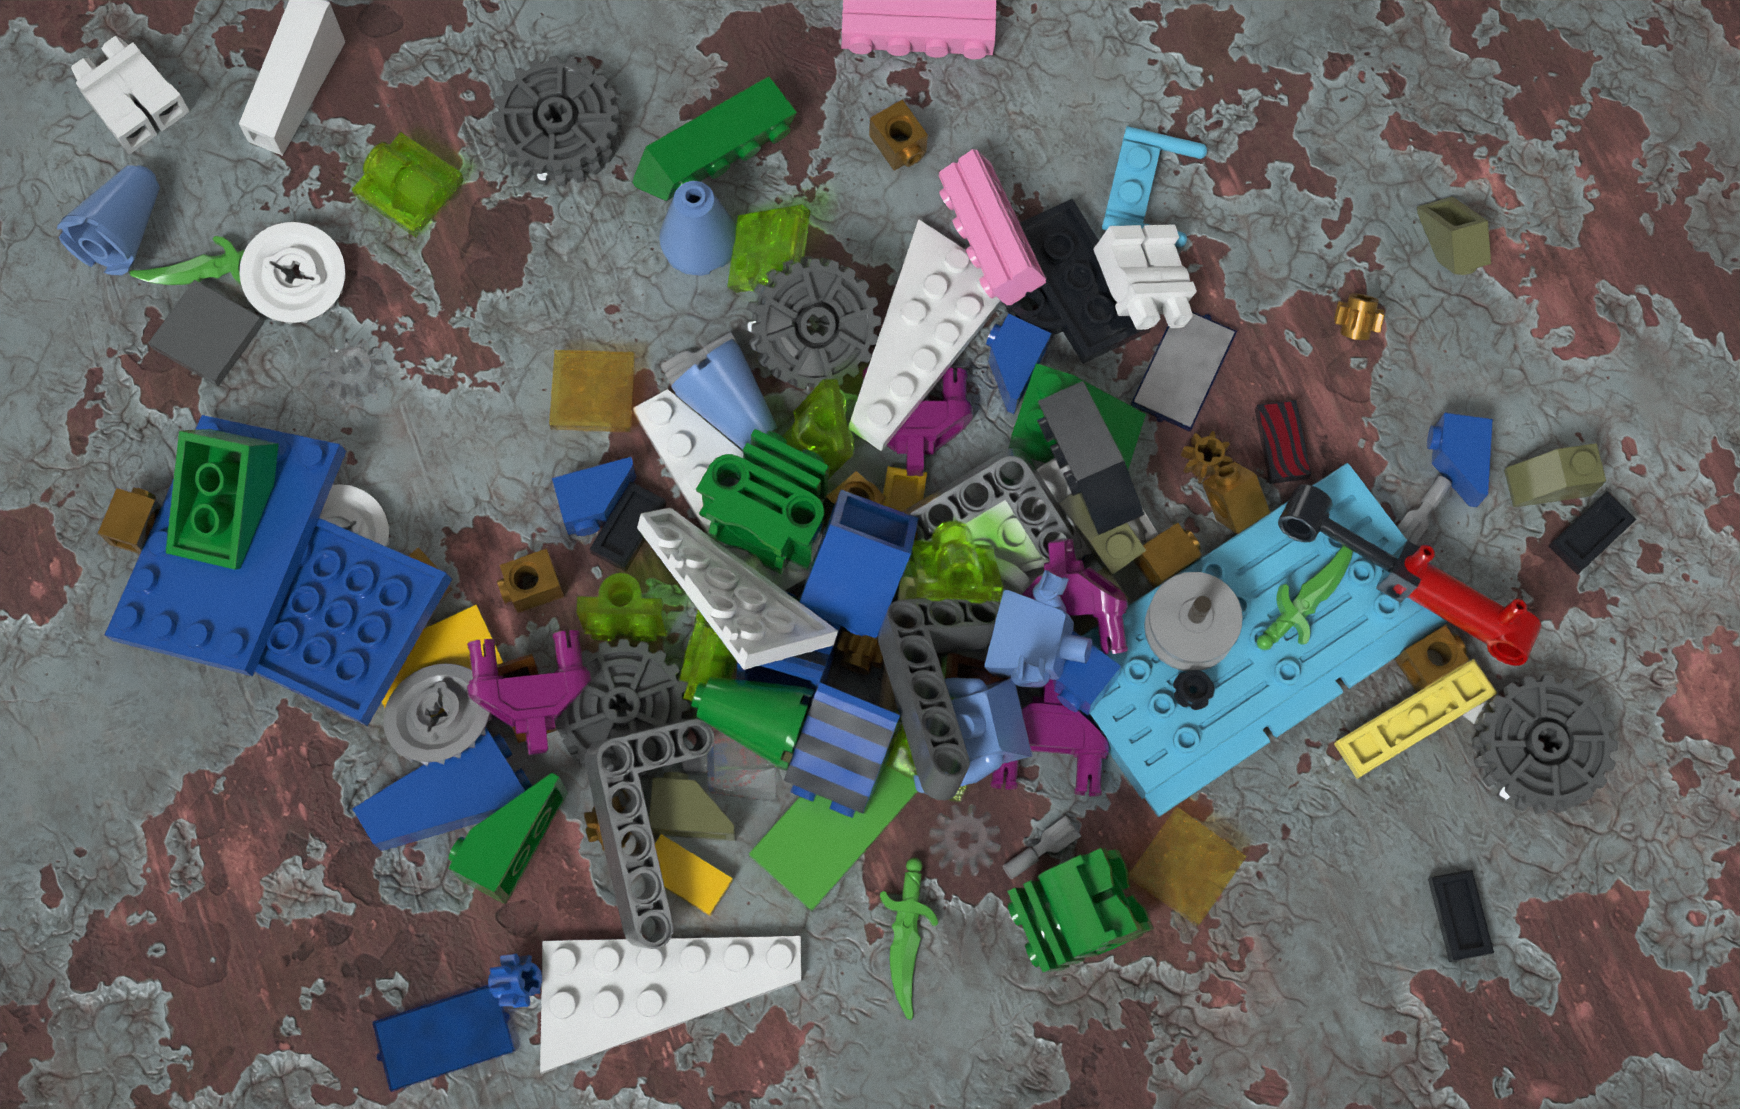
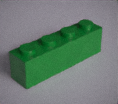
(715, 140)

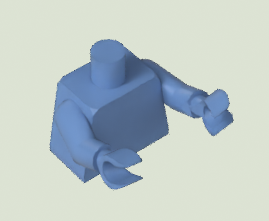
(1035, 636)
(989, 725)

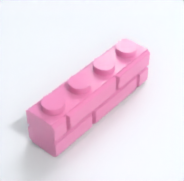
(920, 26)
(991, 228)

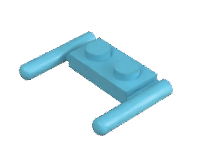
(1136, 174)

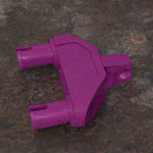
(933, 422)
(1087, 594)
(533, 700)
(1060, 731)

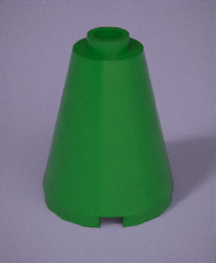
(755, 714)

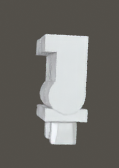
(120, 82)
(1146, 274)

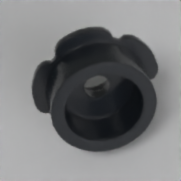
(1204, 687)

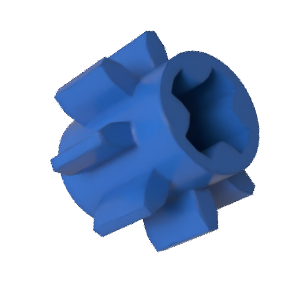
(515, 980)

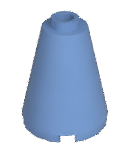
(112, 220)
(697, 231)
(726, 394)

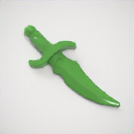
(196, 268)
(1311, 594)
(906, 934)

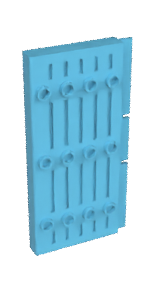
(1357, 630)

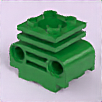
(764, 500)
(1078, 910)

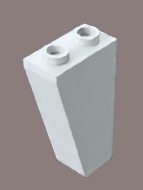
(292, 73)

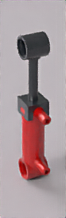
(1408, 574)

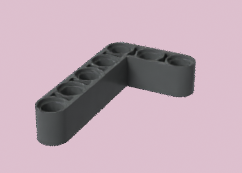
(999, 489)
(909, 645)
(635, 820)

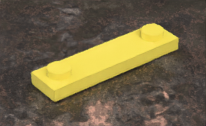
(1415, 718)

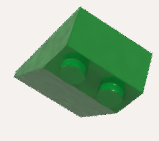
(1120, 418)
(218, 495)
(505, 842)

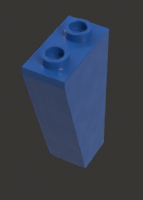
(443, 796)

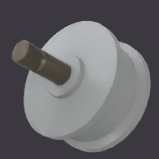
(1193, 621)

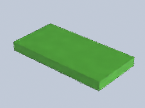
(818, 846)

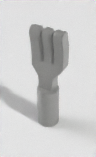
(683, 361)
(1416, 521)
(1051, 841)

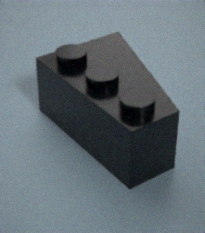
(1090, 456)

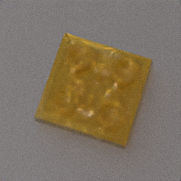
(592, 391)
(1187, 866)

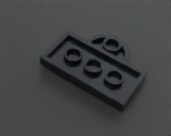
(1075, 289)

